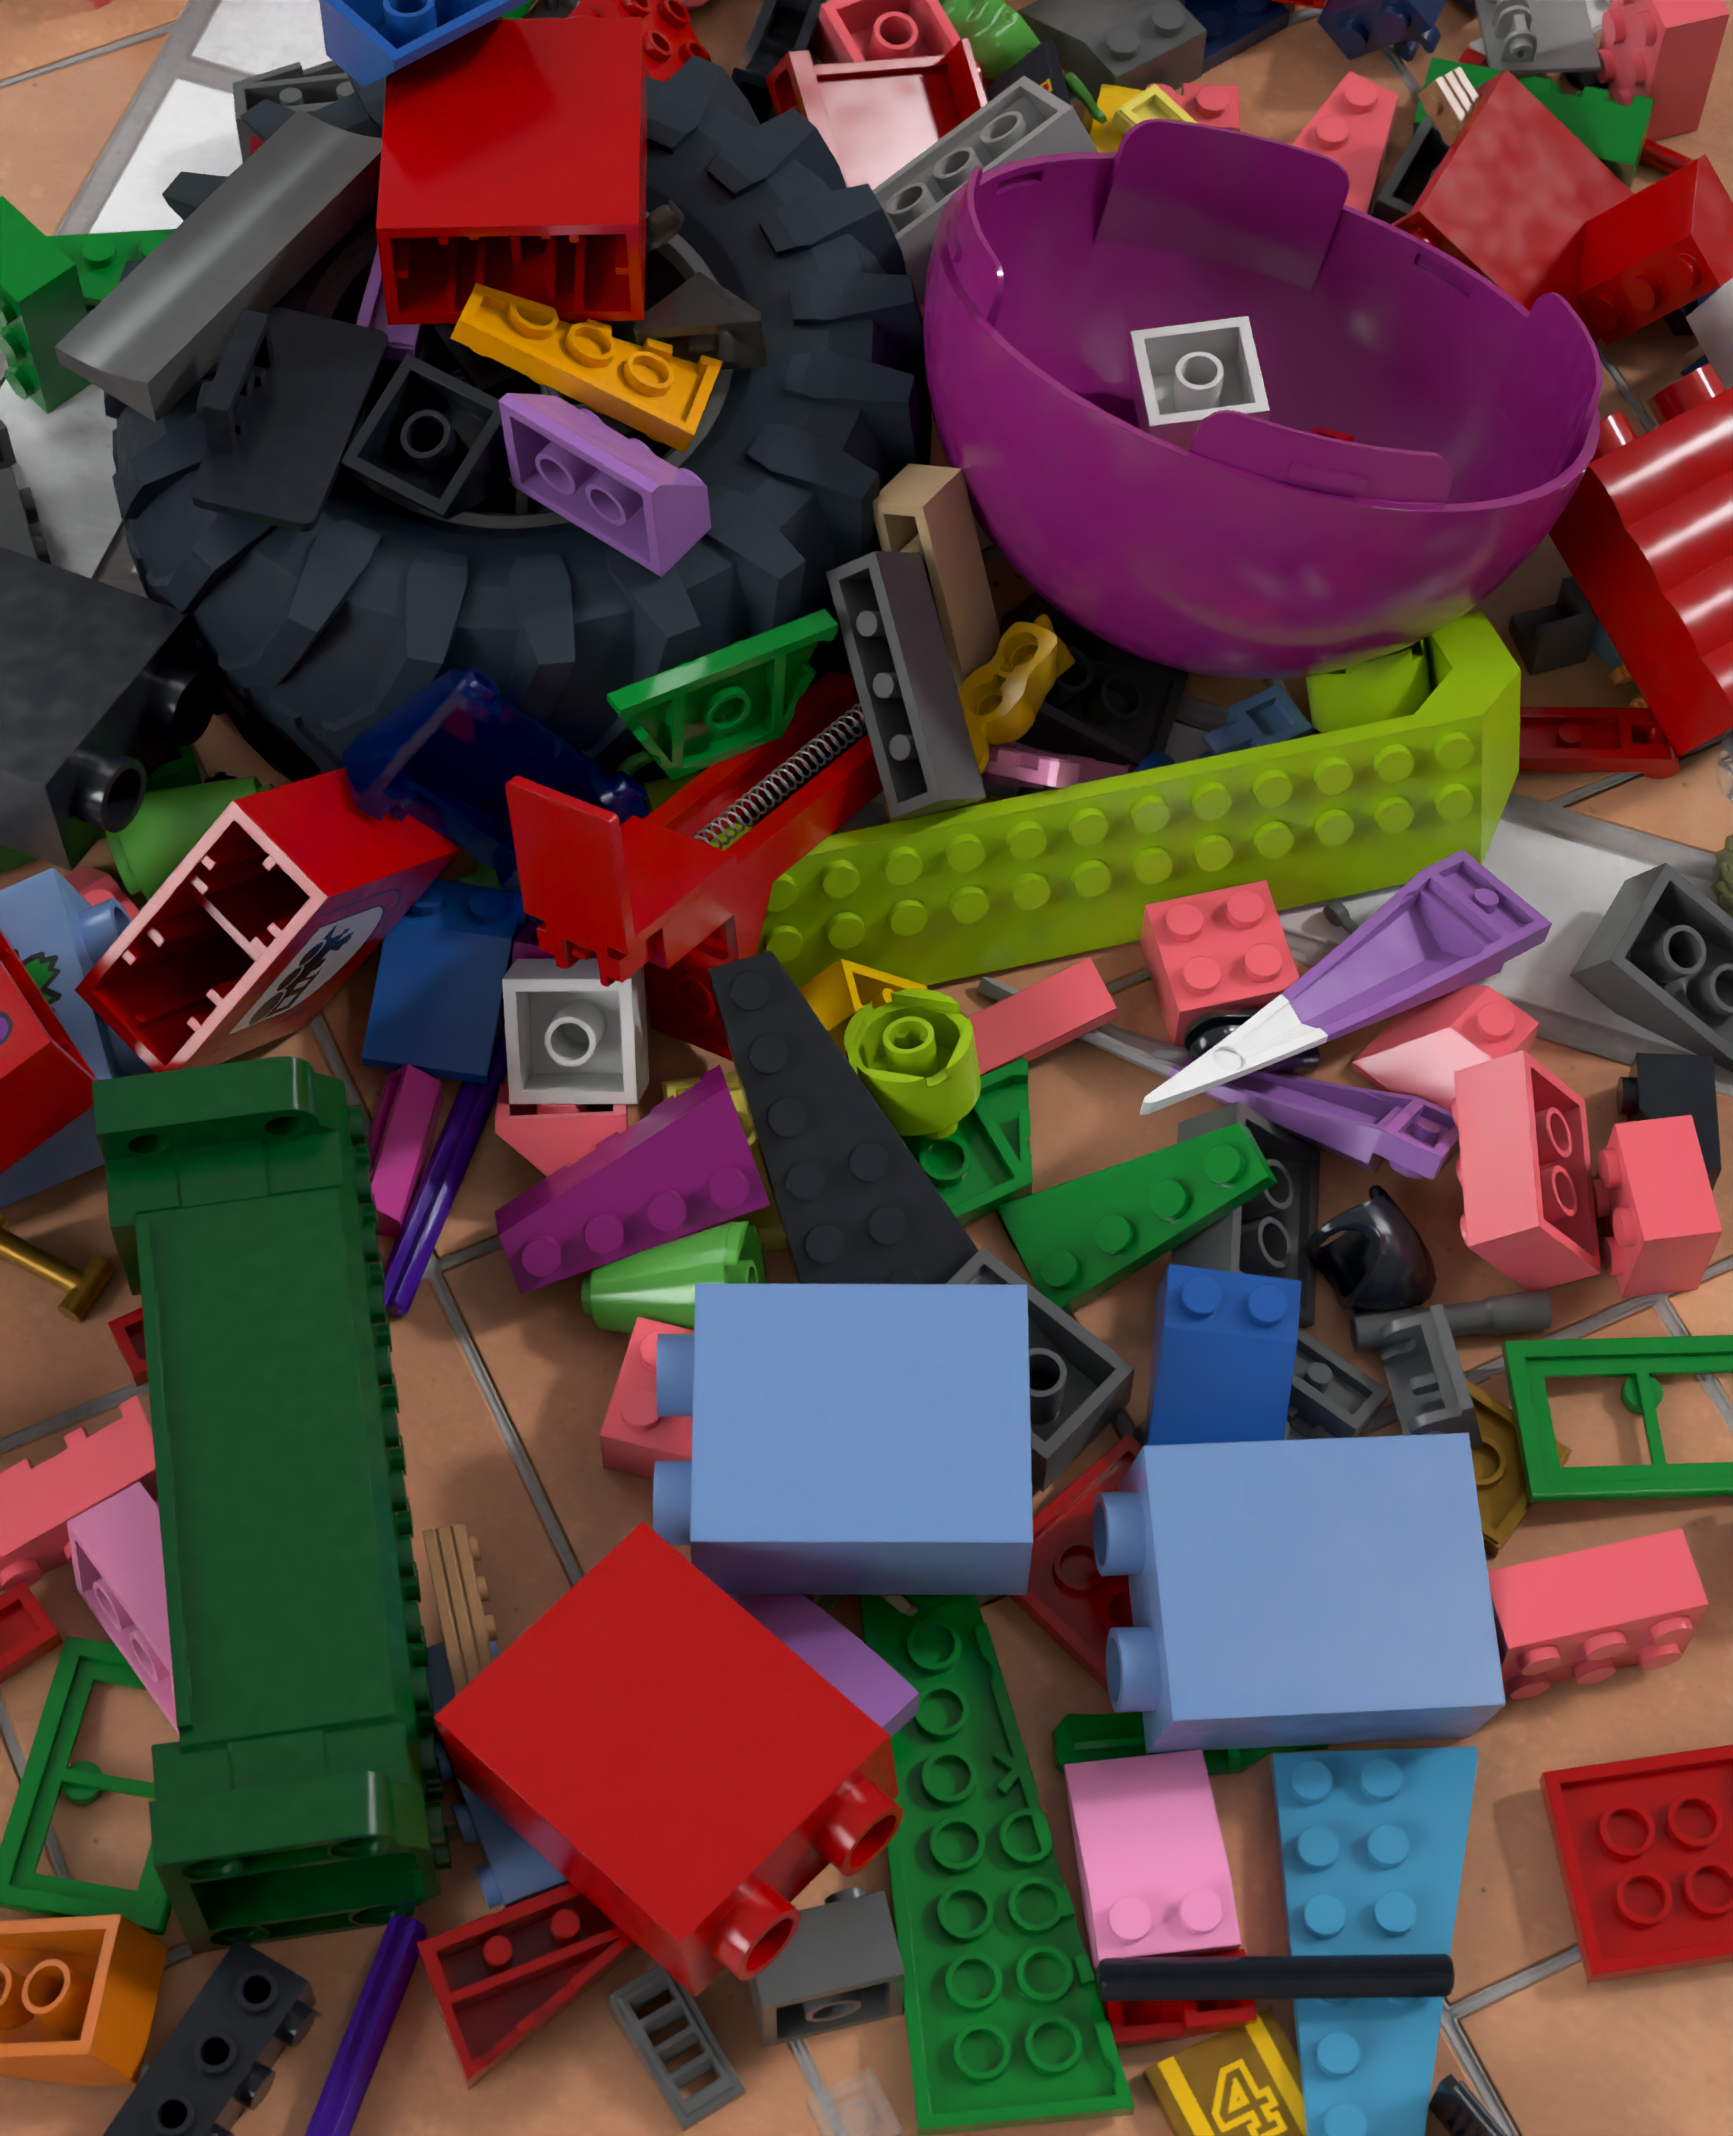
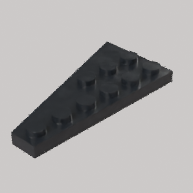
(835, 1165)

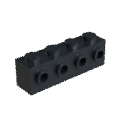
(221, 2050)

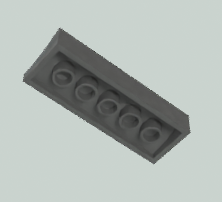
(229, 255)

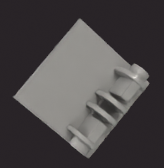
(1537, 36)

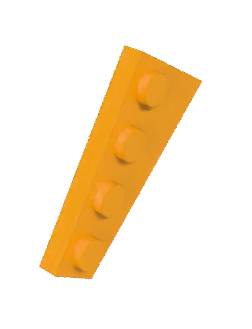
(584, 361)

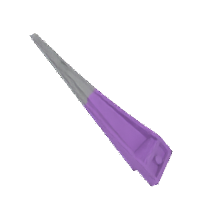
(1334, 1117)

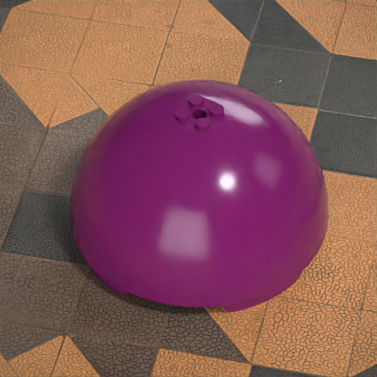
(1262, 538)

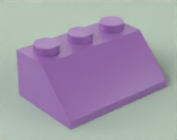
(603, 480)

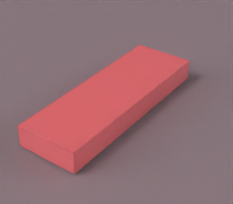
(1042, 1017)

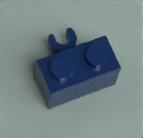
(1374, 24)

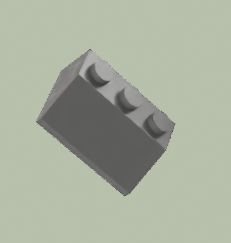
(1271, 1228)

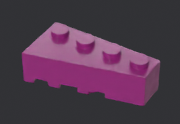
(636, 1190)

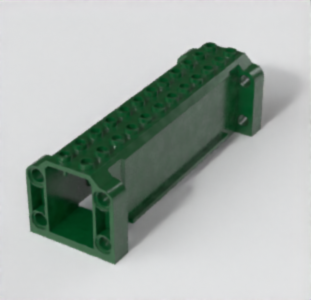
(278, 1504)

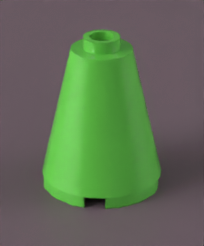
(169, 828)
(662, 1279)

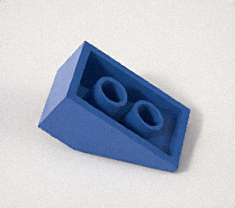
(442, 983)
(1221, 1357)

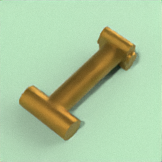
(81, 1286)

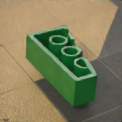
(1606, 128)

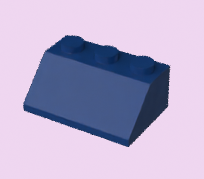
(386, 35)

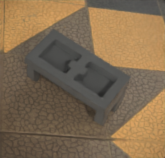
(1428, 1377)

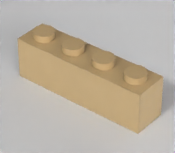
(932, 514)

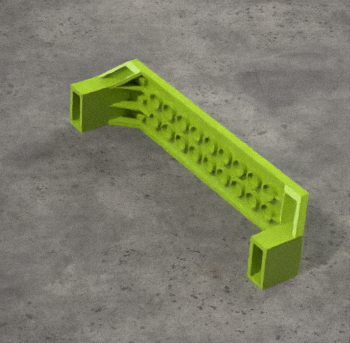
(1083, 860)

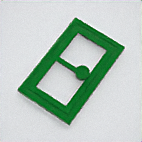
(1641, 1358)
(82, 1783)

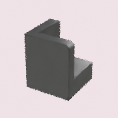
(1555, 633)

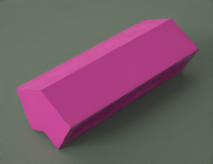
(402, 1142)

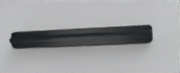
(1275, 1977)

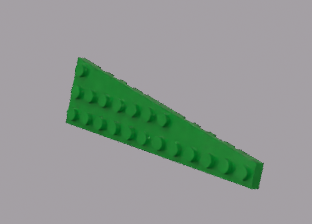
(985, 1929)

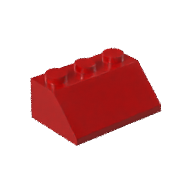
(1657, 250)

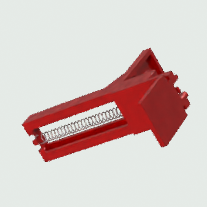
(658, 885)

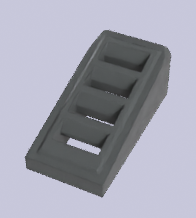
(643, 1992)

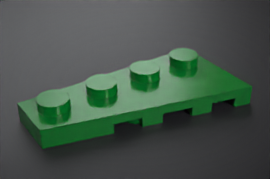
(1121, 1218)

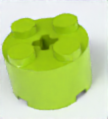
(1372, 691)
(916, 1061)

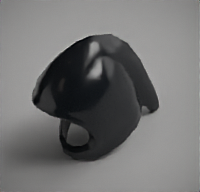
(1378, 1258)

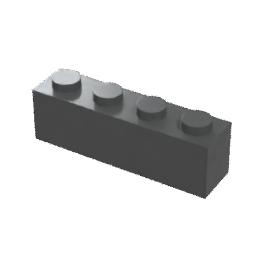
(905, 684)

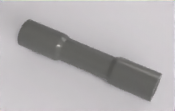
(1491, 1315)

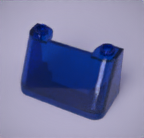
(449, 763)

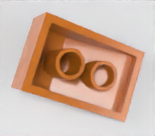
(77, 1999)

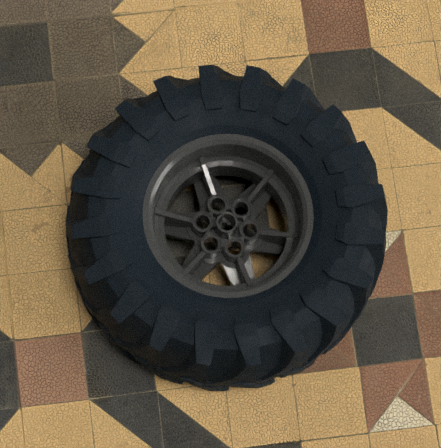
(385, 597)

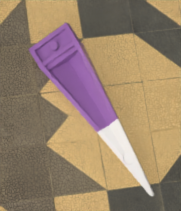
(1424, 942)

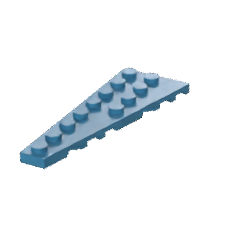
(1370, 1870)

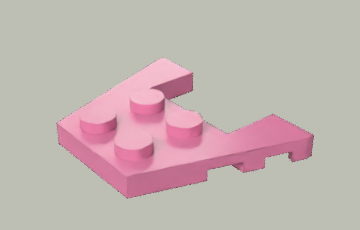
(1032, 768)

